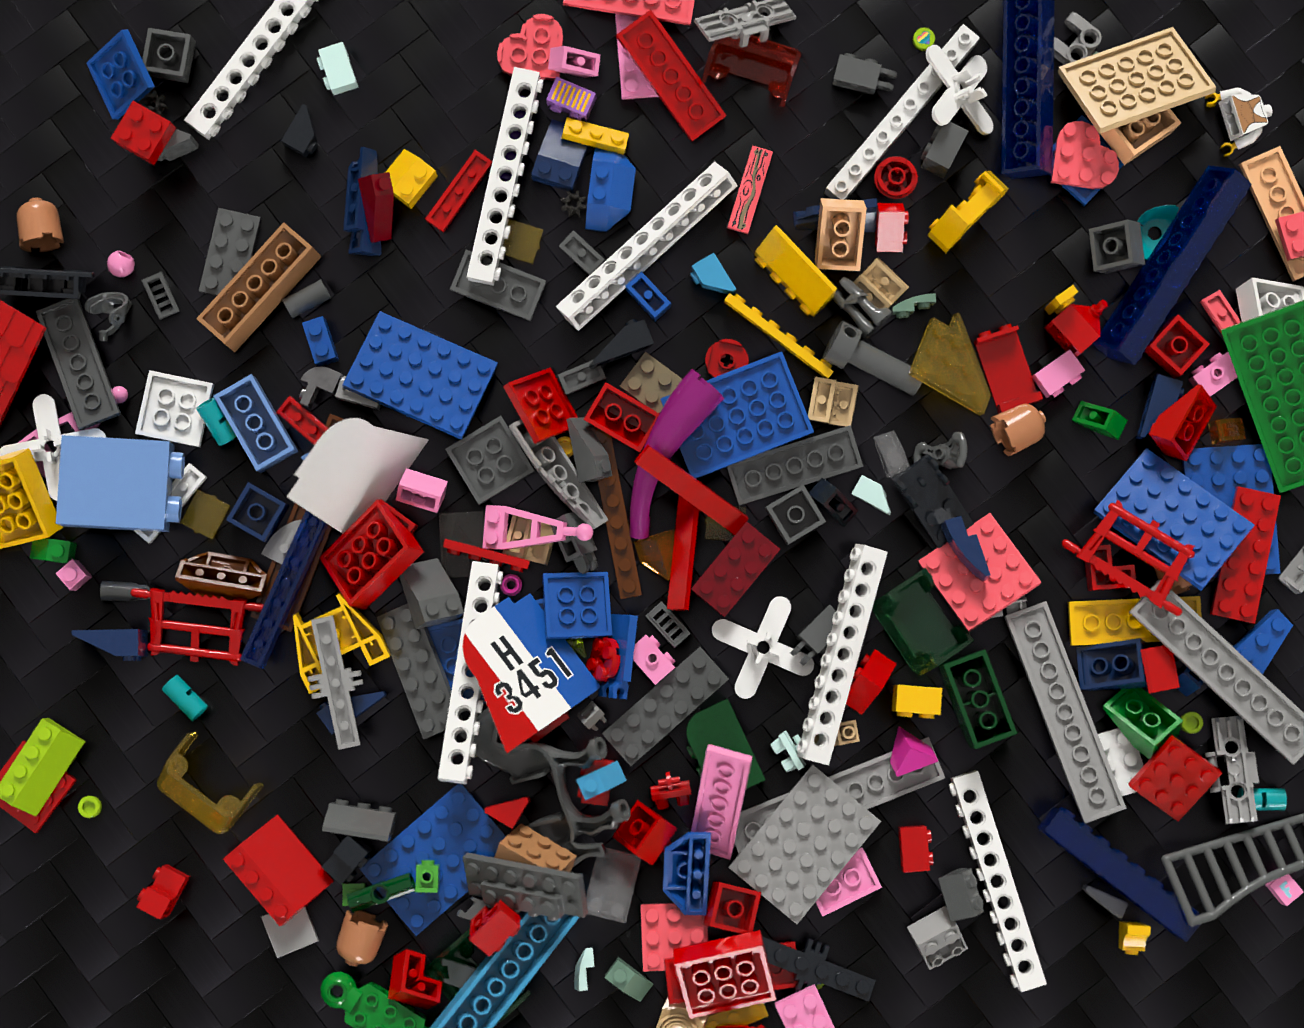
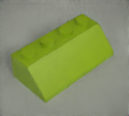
(39, 766)

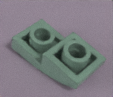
(906, 307)

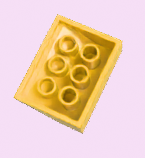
(794, 272)
(24, 501)

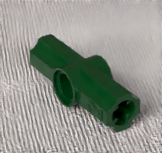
(368, 896)

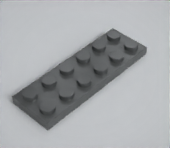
(78, 363)
(795, 465)
(418, 670)
(665, 706)

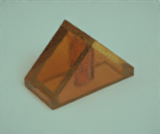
(1226, 430)

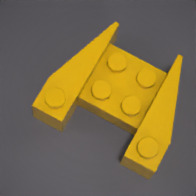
(958, 220)
(353, 632)

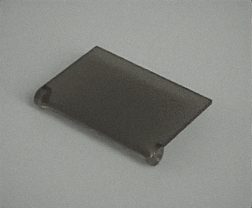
(463, 528)

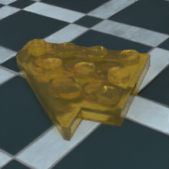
(950, 364)

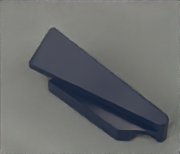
(354, 215)
(809, 218)

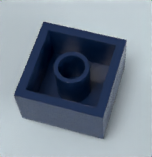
(257, 512)

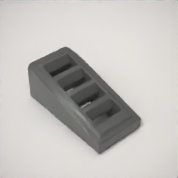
(160, 276)
(679, 625)
(1111, 903)

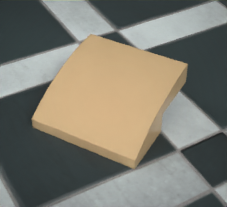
(881, 284)
(832, 402)
(521, 529)

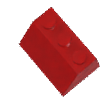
(622, 417)

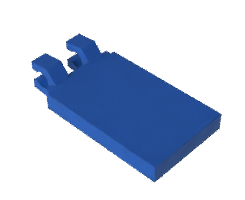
(624, 633)

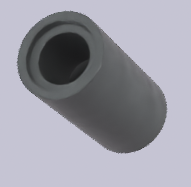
(306, 298)

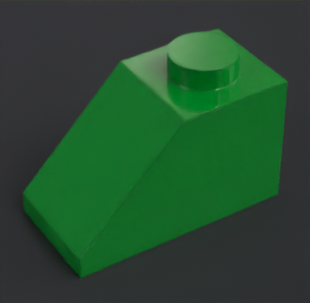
(1100, 419)
(53, 550)

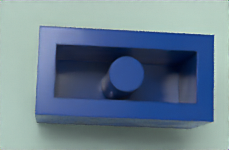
(648, 296)
(320, 341)

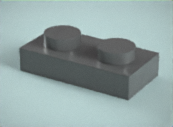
(581, 253)
(580, 377)

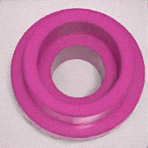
(518, 585)

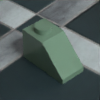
(628, 979)

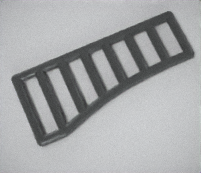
(1246, 887)

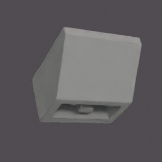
(937, 938)

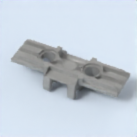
(745, 21)
(1240, 769)

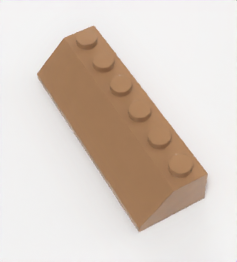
(259, 287)

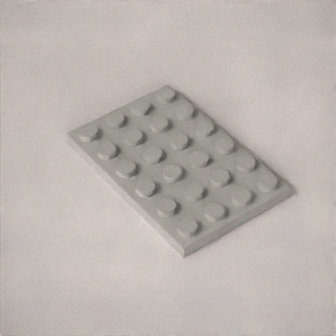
(804, 844)

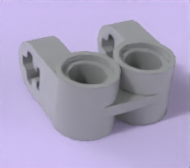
(1082, 29)

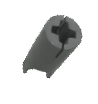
(119, 591)

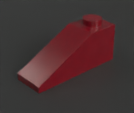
(378, 205)

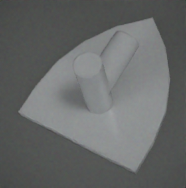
(280, 542)

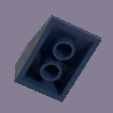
(559, 159)
(127, 643)
(1111, 665)

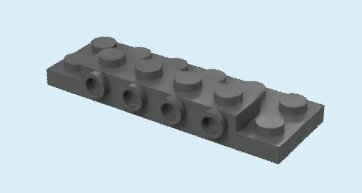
(526, 887)

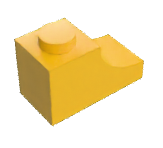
(1133, 936)

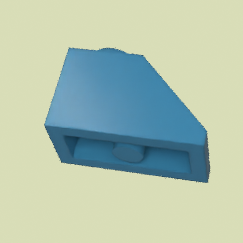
(712, 275)
(601, 780)

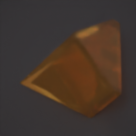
(657, 552)

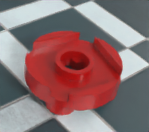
(720, 350)
(604, 659)

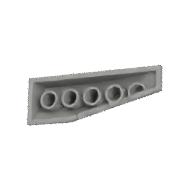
(559, 475)

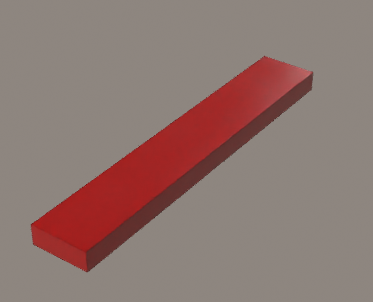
(691, 489)
(683, 556)

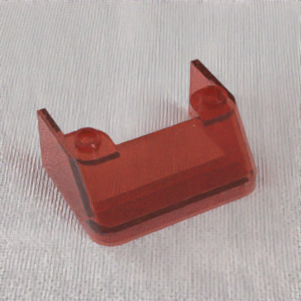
(758, 61)

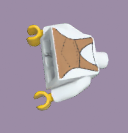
(1242, 115)

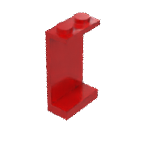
(1006, 368)

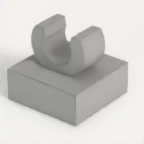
(590, 715)

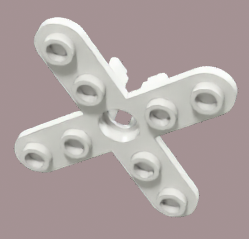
(955, 97)
(48, 430)
(748, 640)

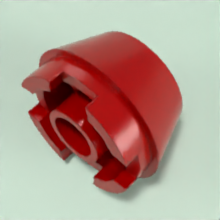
(896, 177)

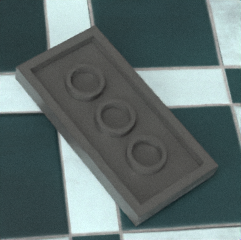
(229, 249)
(513, 293)

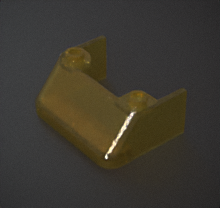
(216, 817)

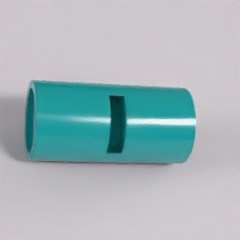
(216, 421)
(184, 697)
(1268, 798)

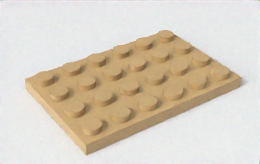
(1136, 80)

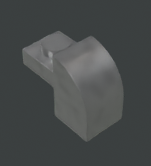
(318, 379)

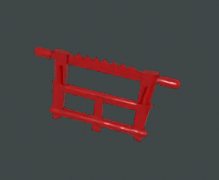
(1151, 530)
(157, 624)

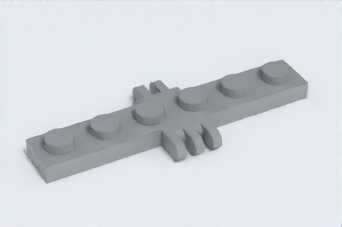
(335, 682)

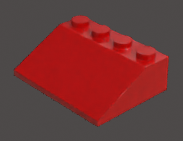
(370, 555)
(278, 870)
(724, 974)

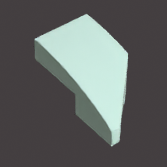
(871, 493)
(586, 960)

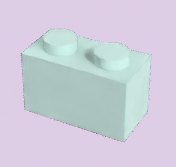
(337, 68)

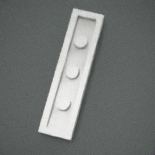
(180, 487)

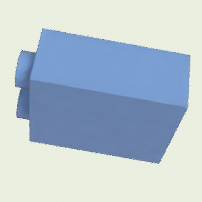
(118, 483)

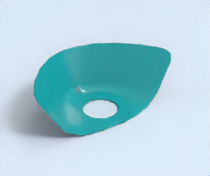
(1155, 217)

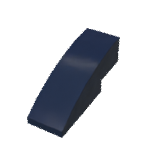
(966, 547)

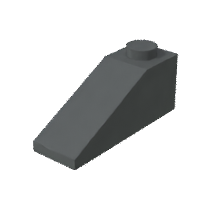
(589, 454)

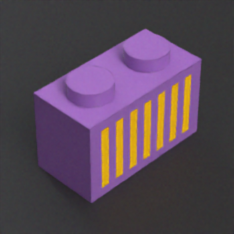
(571, 99)

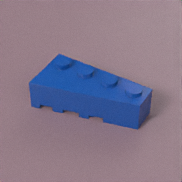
(1264, 639)

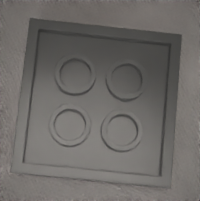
(490, 460)

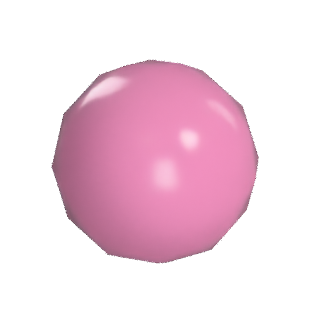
(120, 264)

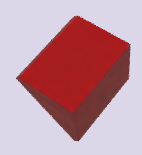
(1159, 669)
(509, 811)

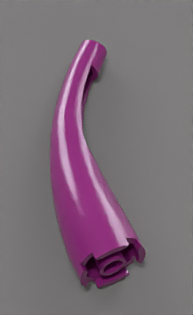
(679, 418)

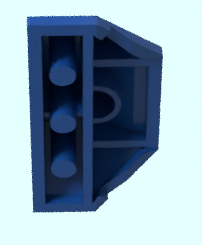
(609, 190)
(688, 872)

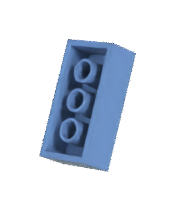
(255, 423)

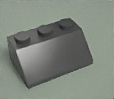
(360, 820)

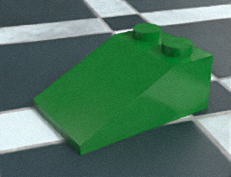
(1142, 719)

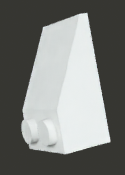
(1263, 296)

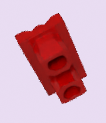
(670, 788)

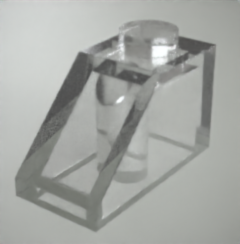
(891, 453)

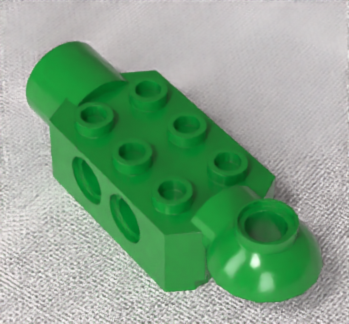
(369, 1005)

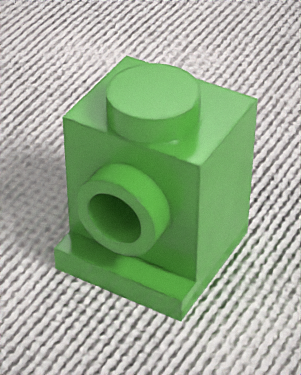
(431, 885)

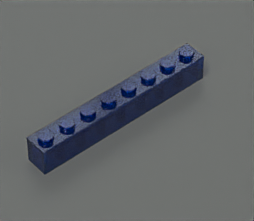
(284, 590)

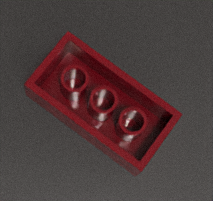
(735, 569)

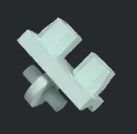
(785, 742)

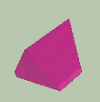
(910, 753)

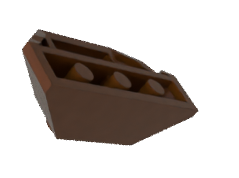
(221, 576)

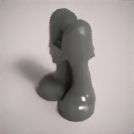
(858, 296)

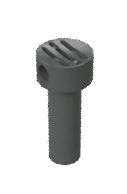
(847, 347)

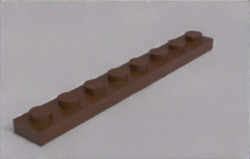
(618, 525)

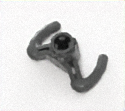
(945, 454)

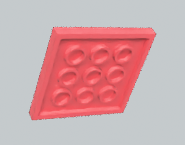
(966, 594)

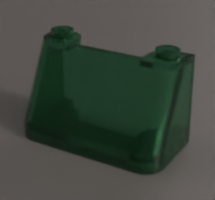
(919, 624)

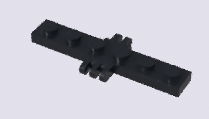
(813, 969)

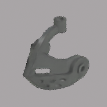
(105, 304)

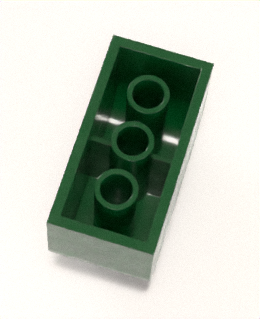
(977, 699)
(719, 728)

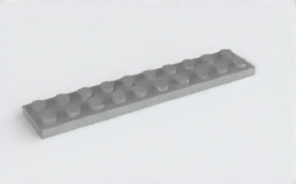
(1226, 673)
(1065, 712)
(867, 783)

